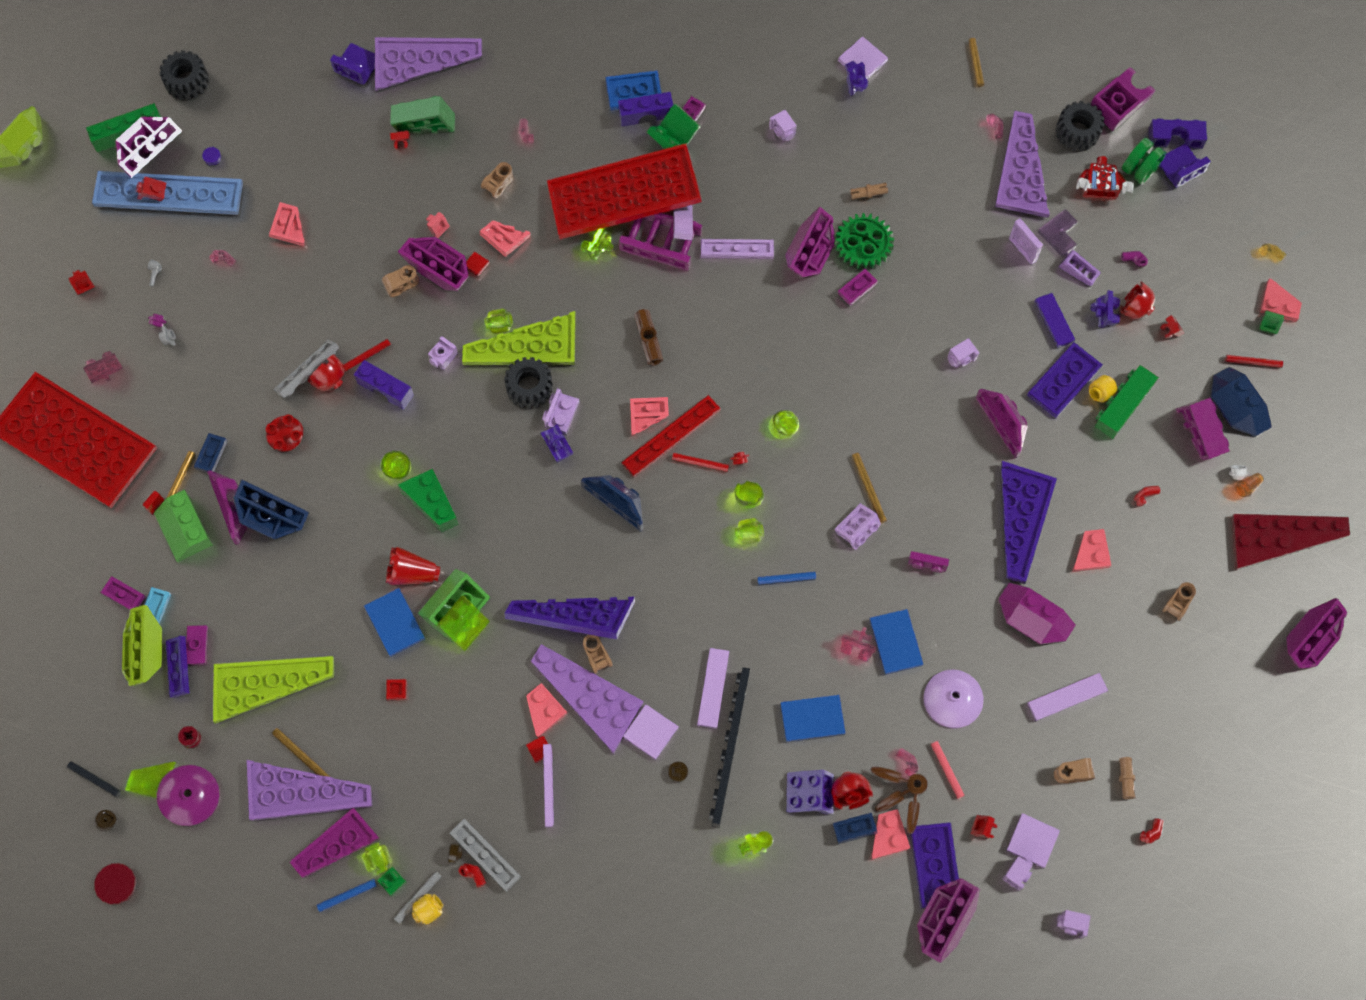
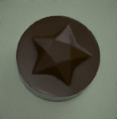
(678, 772)
(105, 820)
(455, 853)

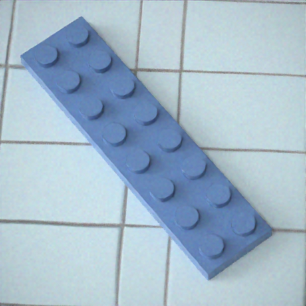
(181, 193)

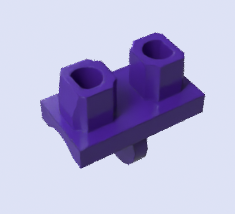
(856, 77)
(1104, 309)
(557, 443)

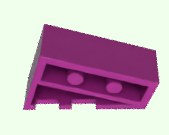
(1205, 427)

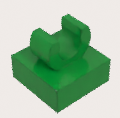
(1271, 322)
(391, 881)

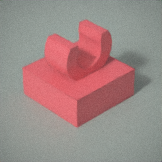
(437, 224)

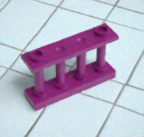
(659, 254)

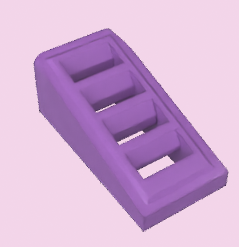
(1070, 268)

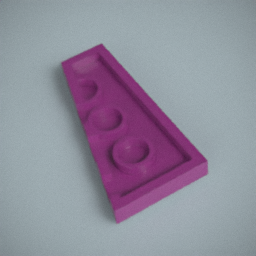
(337, 842)

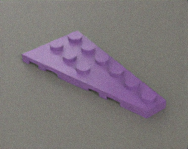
(291, 792)

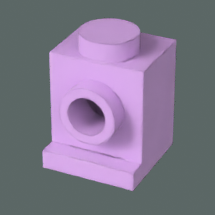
(783, 125)
(963, 354)
(444, 359)
(1018, 872)
(1074, 923)

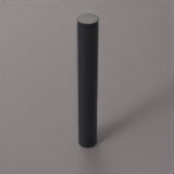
(94, 779)

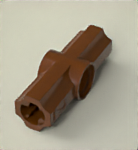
(650, 346)

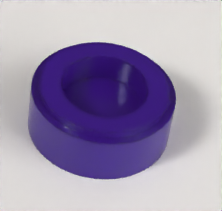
(211, 156)

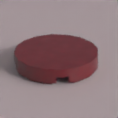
(115, 884)

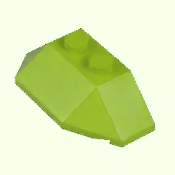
(20, 138)
(141, 646)

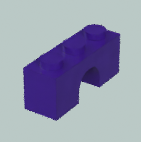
(635, 108)
(1191, 131)
(391, 387)

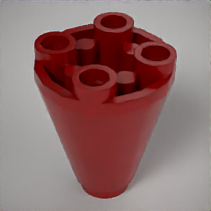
(410, 568)

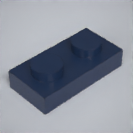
(210, 453)
(855, 828)

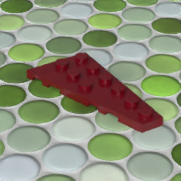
(1275, 536)

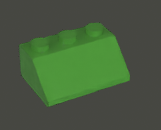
(182, 526)
(454, 587)

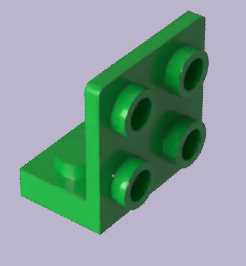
(675, 128)

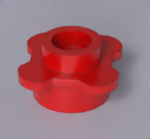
(739, 458)

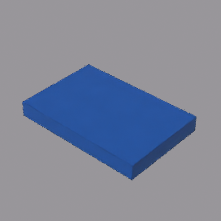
(631, 86)
(394, 622)
(896, 642)
(812, 718)

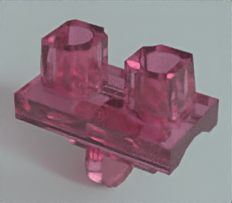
(102, 368)
(866, 649)

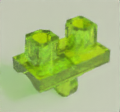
(600, 242)
(756, 844)

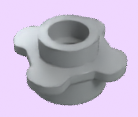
(167, 336)

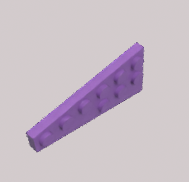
(411, 58)
(1022, 176)
(598, 702)

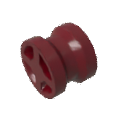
(192, 740)

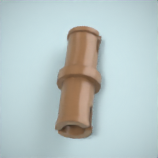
(869, 191)
(1127, 778)

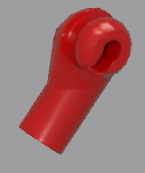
(1145, 492)
(1153, 834)
(474, 872)

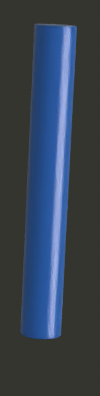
(786, 578)
(346, 895)

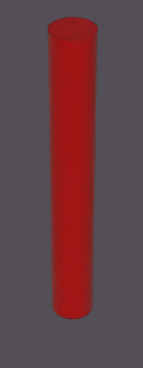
(367, 354)
(1254, 361)
(700, 462)

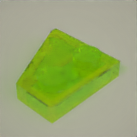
(147, 779)

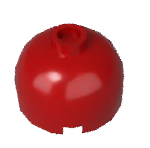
(1138, 302)
(328, 375)
(851, 790)

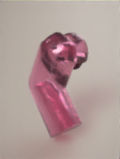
(997, 124)
(523, 130)
(222, 255)
(911, 762)

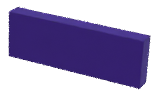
(1054, 320)
(177, 666)

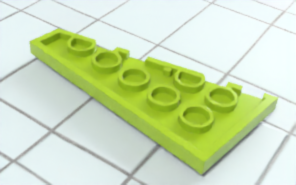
(548, 341)
(253, 684)

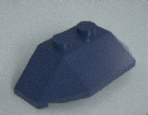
(1240, 402)
(616, 497)
(267, 512)

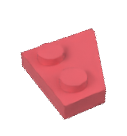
(287, 225)
(503, 237)
(1280, 301)
(647, 412)
(1093, 552)
(544, 709)
(890, 836)

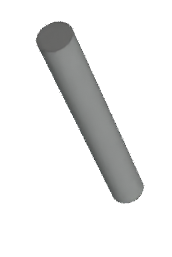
(421, 892)

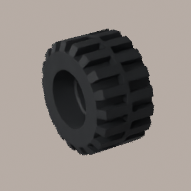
(181, 63)
(1083, 114)
(525, 369)

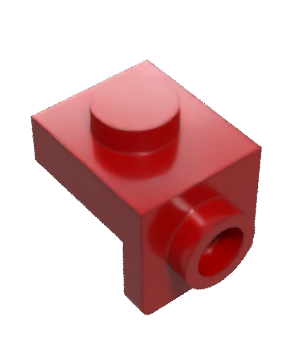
(151, 188)

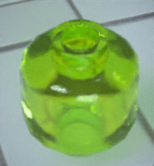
(498, 321)
(749, 531)
(376, 858)

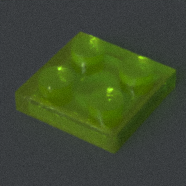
(463, 623)

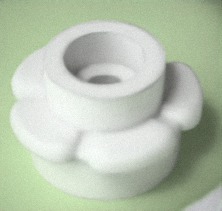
(1238, 472)

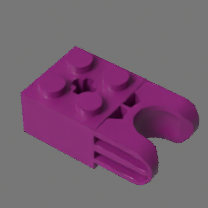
(1121, 99)

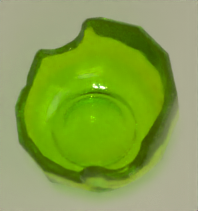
(783, 424)
(396, 465)
(749, 494)

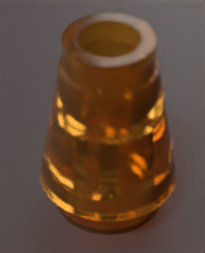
(1247, 486)

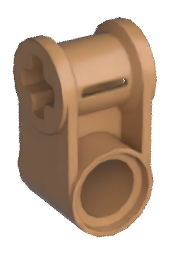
(496, 182)
(398, 281)
(1178, 603)
(598, 656)
(1078, 771)

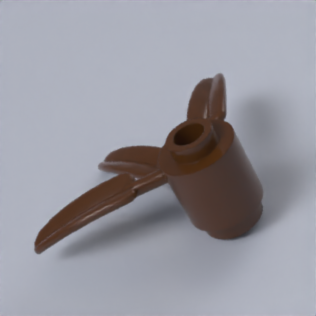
(898, 796)

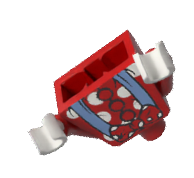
(1103, 180)

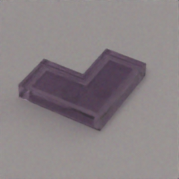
(1055, 232)

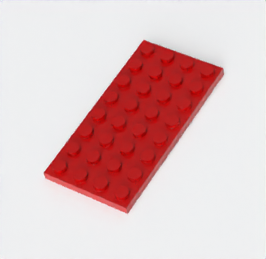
(623, 191)
(74, 439)

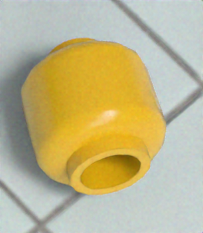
(1102, 388)
(427, 909)

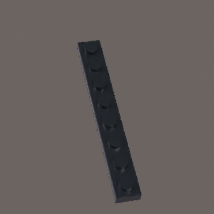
(727, 755)

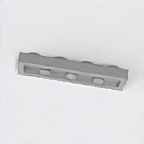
(302, 372)
(485, 855)

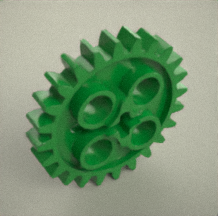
(871, 228)

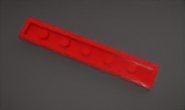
(670, 436)

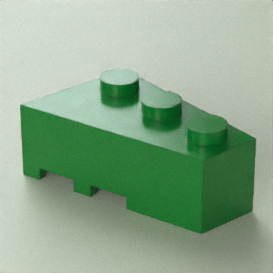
(422, 115)
(430, 499)

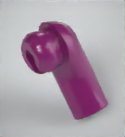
(1136, 257)

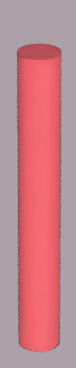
(947, 769)

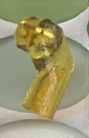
(1274, 249)

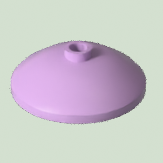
(948, 710)

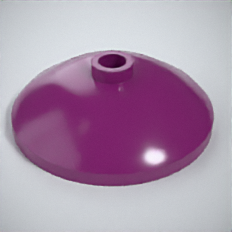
(192, 809)

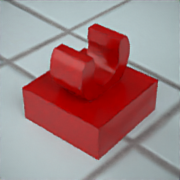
(400, 136)
(81, 281)
(1174, 326)
(982, 826)

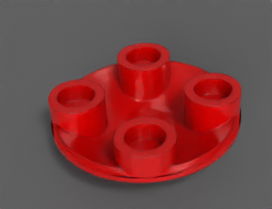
(284, 433)

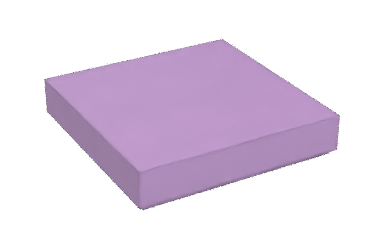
(864, 52)
(1025, 241)
(650, 732)
(1033, 840)

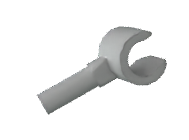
(156, 268)

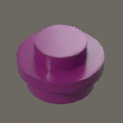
(156, 320)

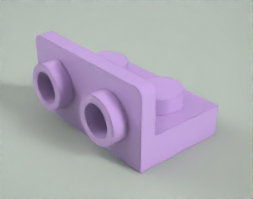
(560, 411)
(858, 526)

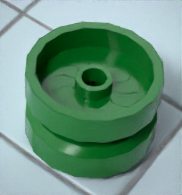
(1143, 161)

